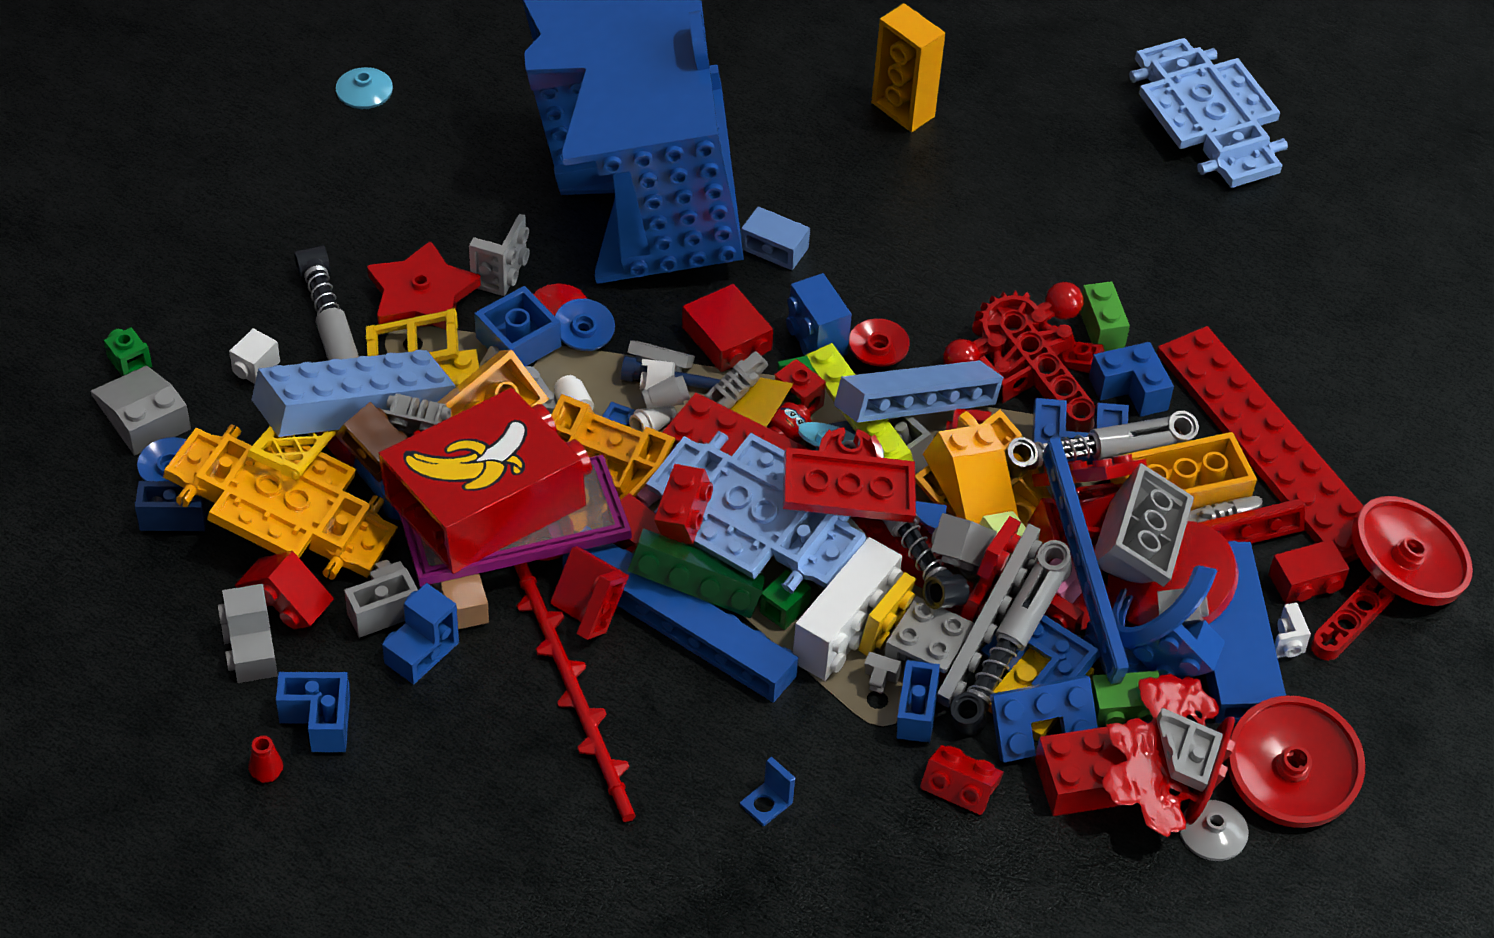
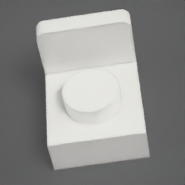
(1293, 632)

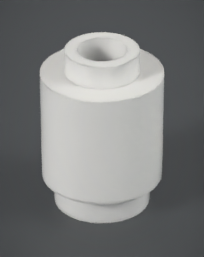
(574, 388)

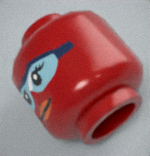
(788, 419)

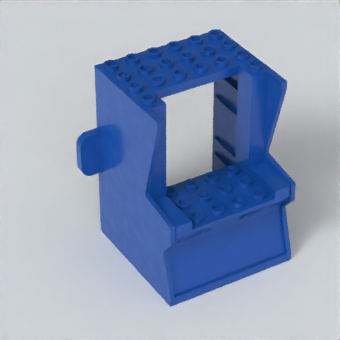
(641, 118)

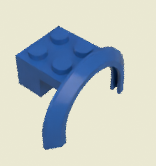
(1167, 644)

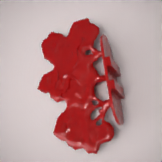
(1145, 773)

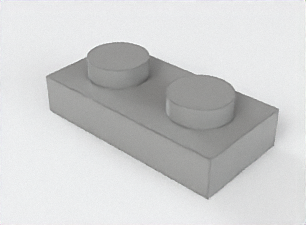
(652, 352)

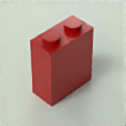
(727, 327)

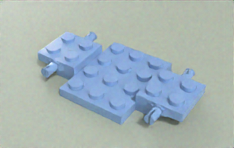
(1211, 106)
(747, 516)

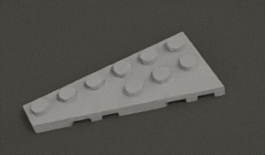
(992, 613)

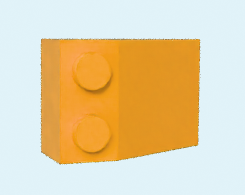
(972, 471)

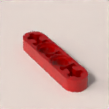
(1352, 613)

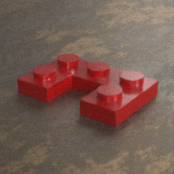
(1099, 470)
(992, 567)

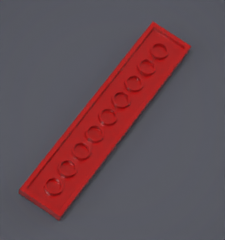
(1265, 436)

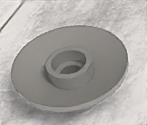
(1212, 841)

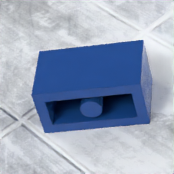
(918, 701)

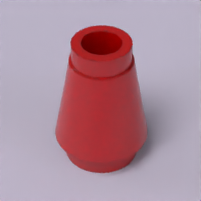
(264, 761)

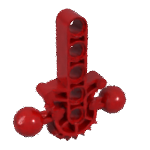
(1032, 333)

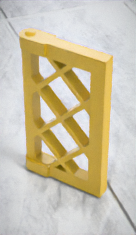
(281, 461)

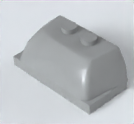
(1143, 528)

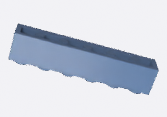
(917, 391)

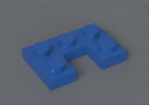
(1050, 420)
(1066, 651)
(1018, 708)

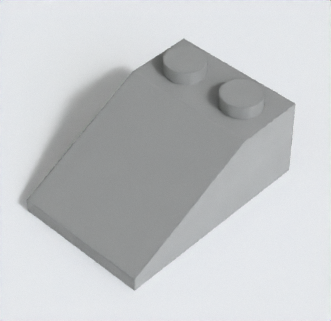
(143, 408)

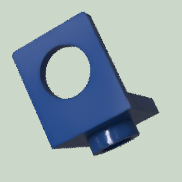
(777, 787)

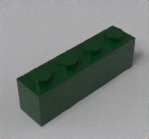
(695, 573)

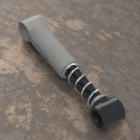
(331, 322)
(1106, 441)
(941, 586)
(1013, 634)

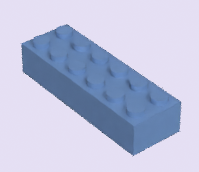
(330, 392)

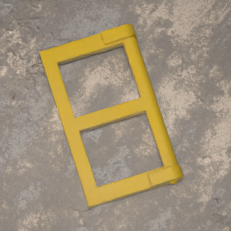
(411, 324)

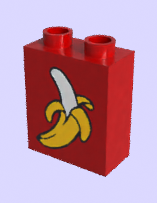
(485, 478)

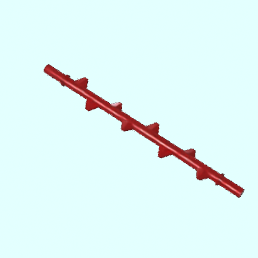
(573, 696)

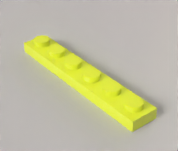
(831, 367)

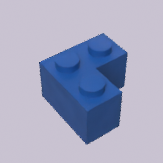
(1133, 372)
(425, 637)
(318, 700)

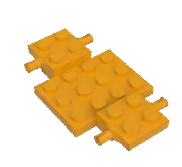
(280, 510)

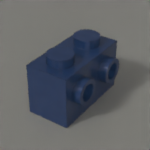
(159, 511)

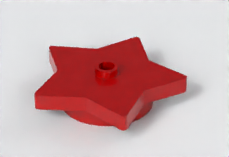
(420, 286)

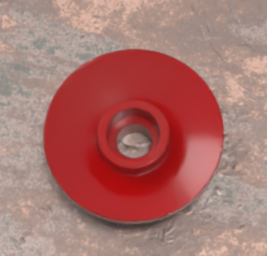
(879, 342)

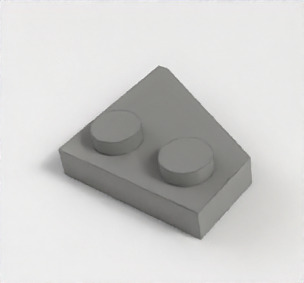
(1188, 748)

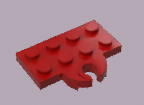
(849, 480)

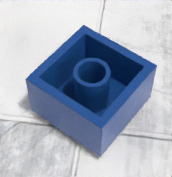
(818, 315)
(519, 324)

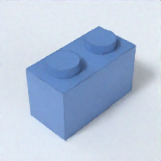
(775, 238)

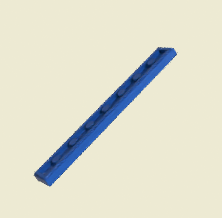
(1085, 562)

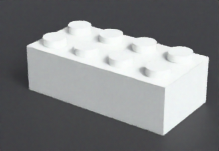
(841, 611)

